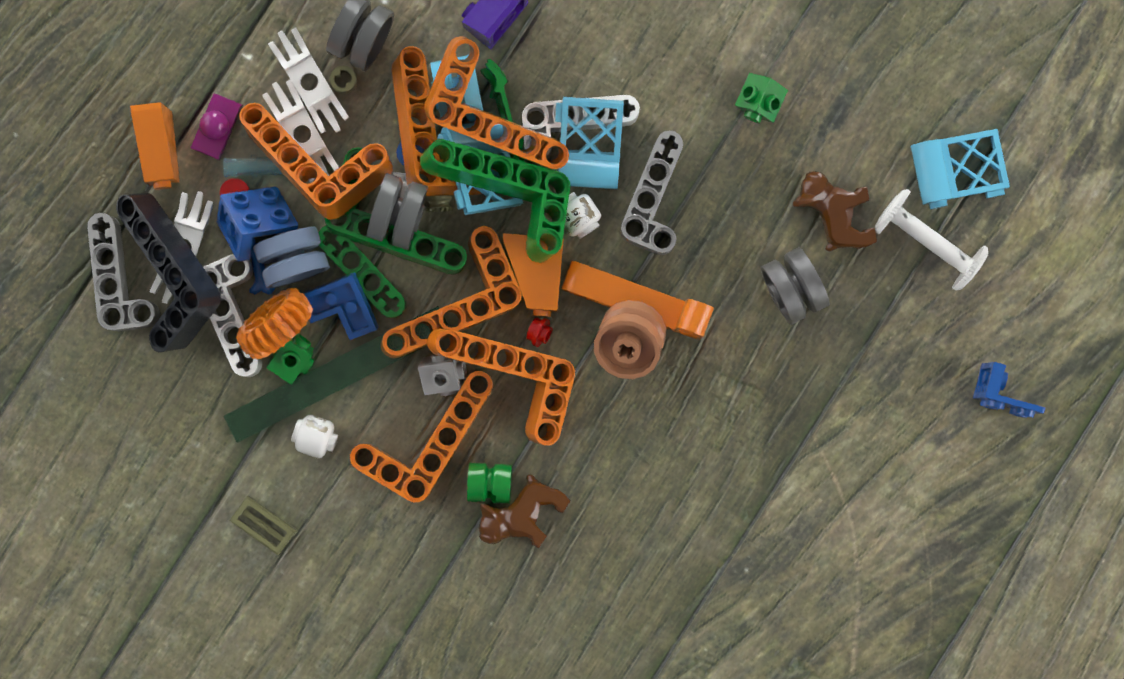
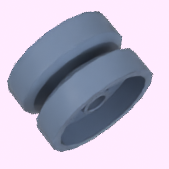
(291, 257)

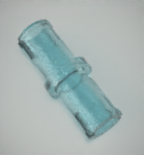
(250, 167)

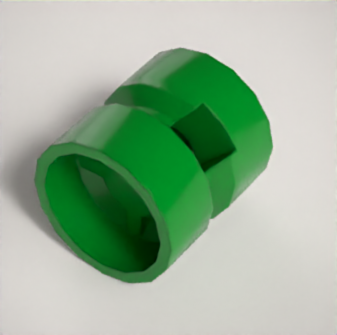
(489, 483)

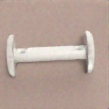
(932, 240)

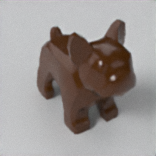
(836, 211)
(521, 516)

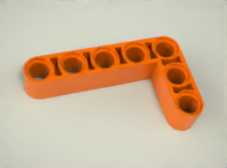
(484, 121)
(411, 133)
(305, 167)
(462, 308)
(681, 316)
(515, 365)
(434, 446)

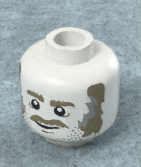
(581, 215)
(314, 436)

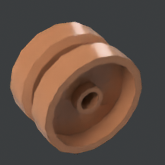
(630, 339)

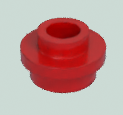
(539, 331)

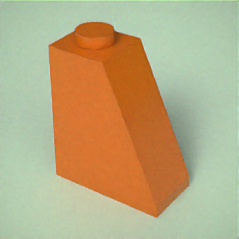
(156, 144)
(536, 280)

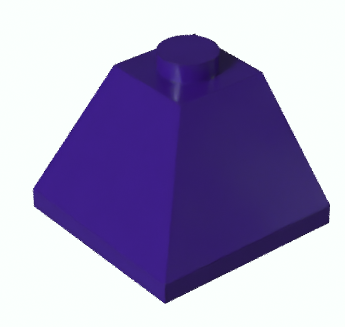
(491, 18)

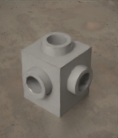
(441, 375)

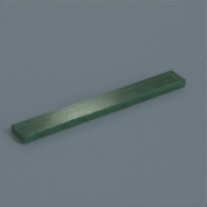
(317, 384)

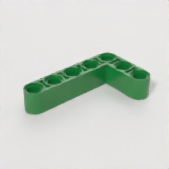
(510, 185)
(440, 246)

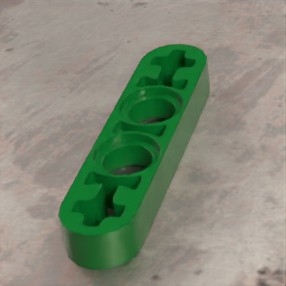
(364, 269)

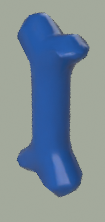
(258, 268)

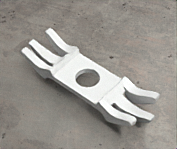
(298, 67)
(298, 116)
(189, 230)

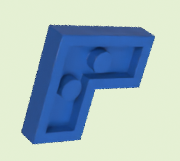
(348, 300)

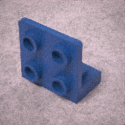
(253, 215)
(993, 379)

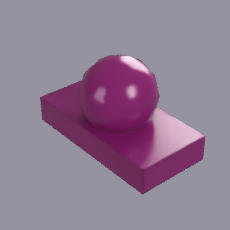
(216, 126)

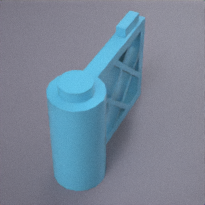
(593, 167)
(936, 172)
(461, 195)

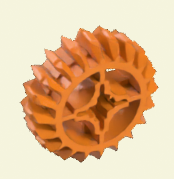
(274, 323)

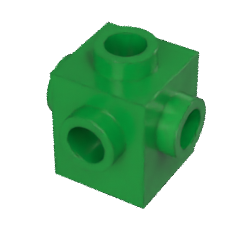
(761, 98)
(292, 359)

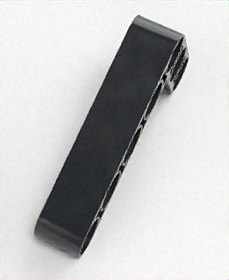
(178, 268)

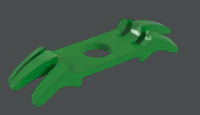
(497, 81)

